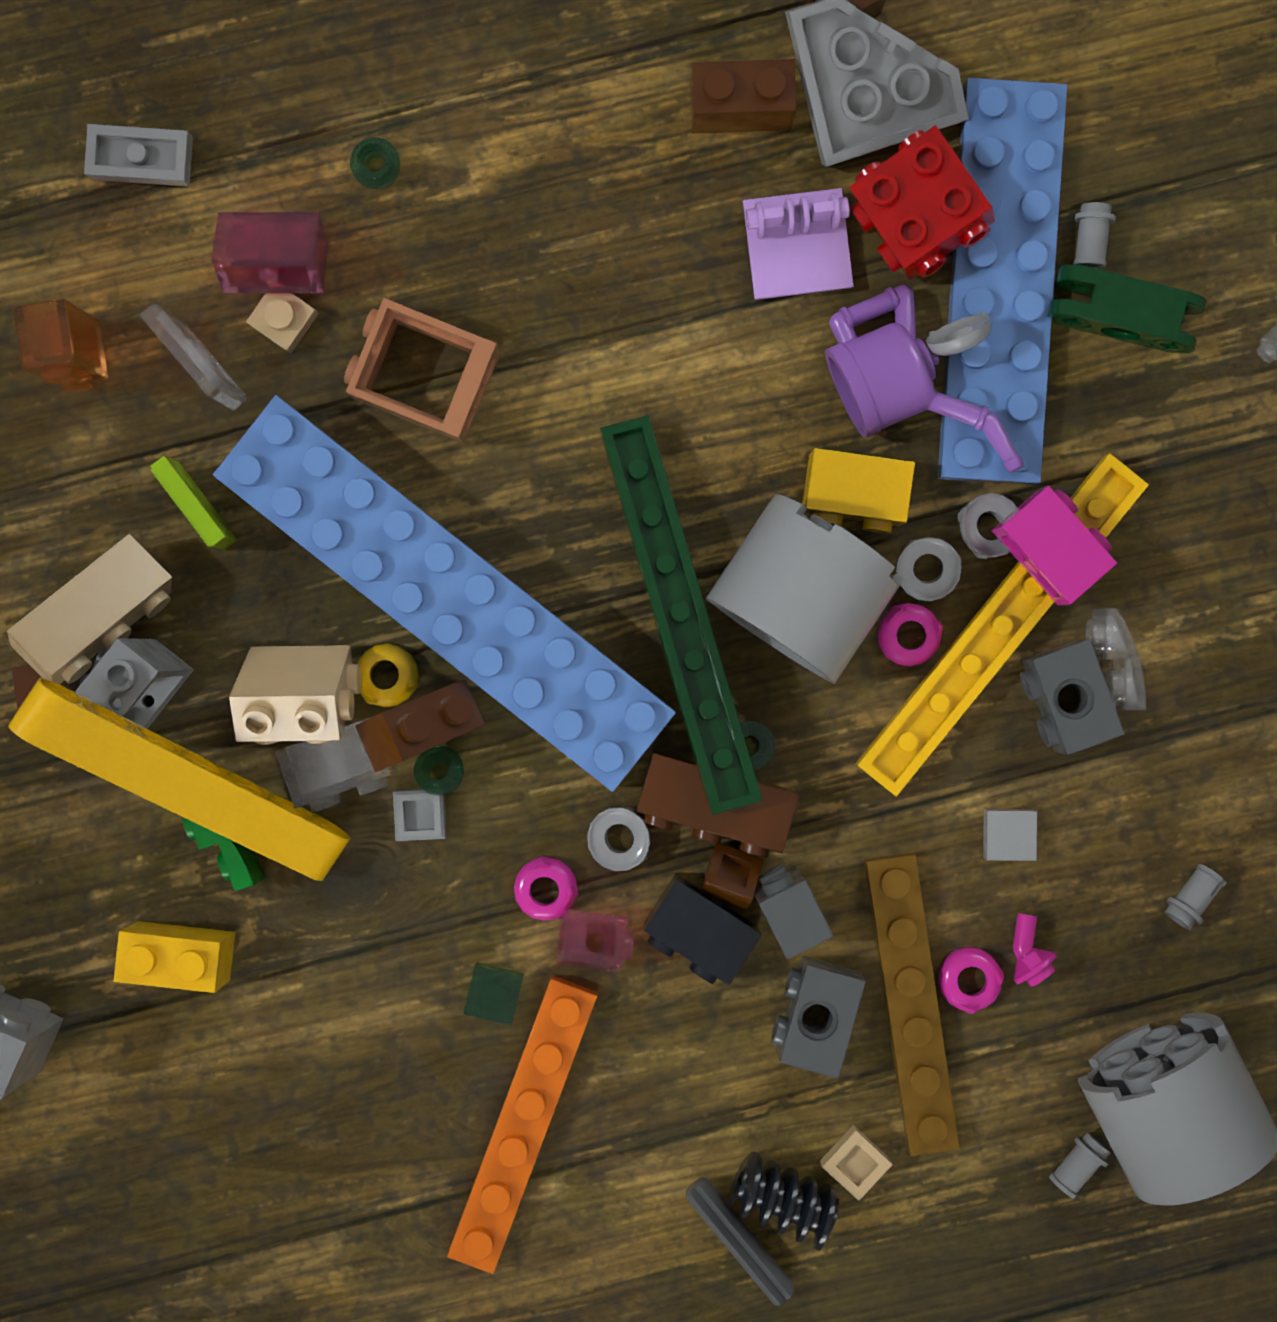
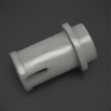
(1093, 234)
(1194, 897)
(1080, 1164)

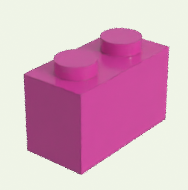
(1055, 545)

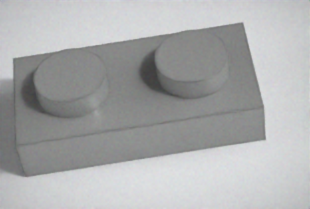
(138, 155)

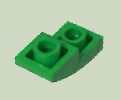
(235, 861)

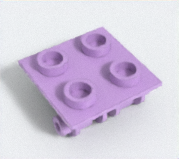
(798, 243)

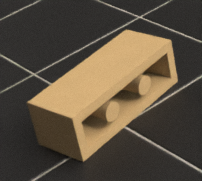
(91, 612)

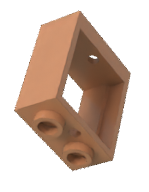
(379, 331)

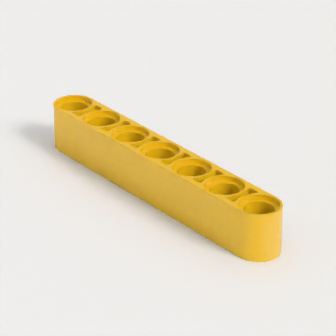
(176, 779)

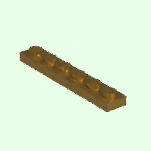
(911, 1004)

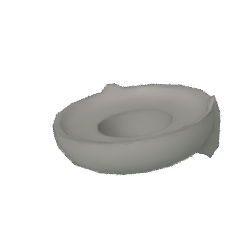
(959, 335)
(989, 503)
(939, 586)
(605, 853)

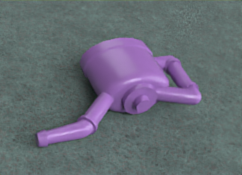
(892, 372)

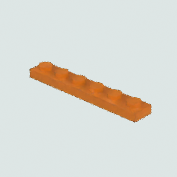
(522, 1124)

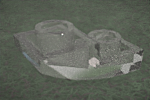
(1114, 641)

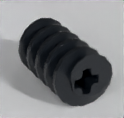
(786, 1198)

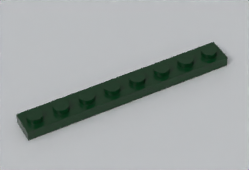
(680, 616)

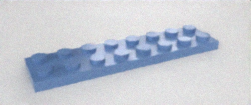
(1016, 160)

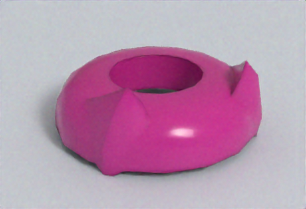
(894, 619)
(554, 869)
(962, 959)

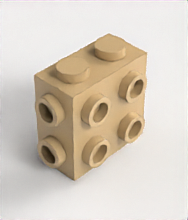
(294, 694)

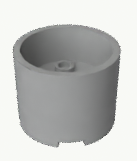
(805, 587)
(1180, 1110)

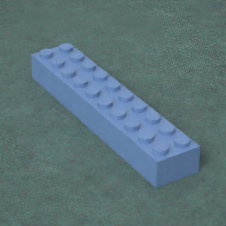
(444, 593)

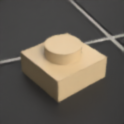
(282, 319)
(856, 1162)

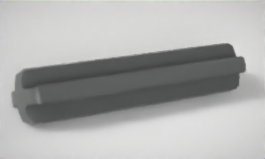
(740, 1241)

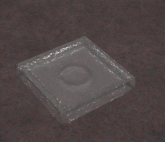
(193, 356)

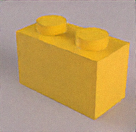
(858, 489)
(174, 956)

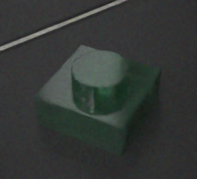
(493, 993)

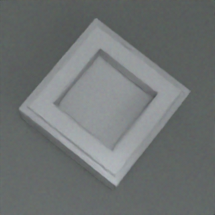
(419, 815)
(1010, 834)

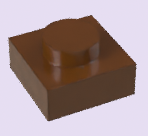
(732, 875)

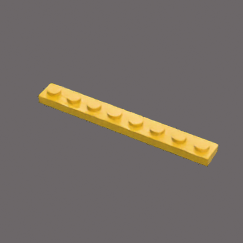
(987, 641)

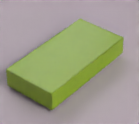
(193, 503)

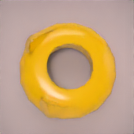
(407, 678)

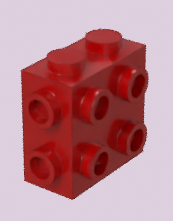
(921, 204)

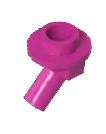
(1032, 963)

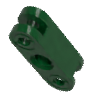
(1126, 308)

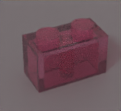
(270, 252)

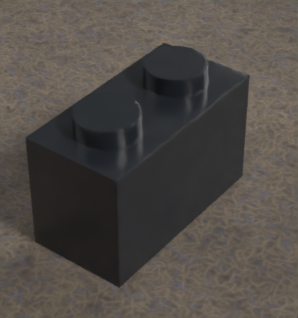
(700, 930)

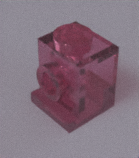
(611, 929)

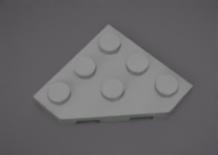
(868, 81)

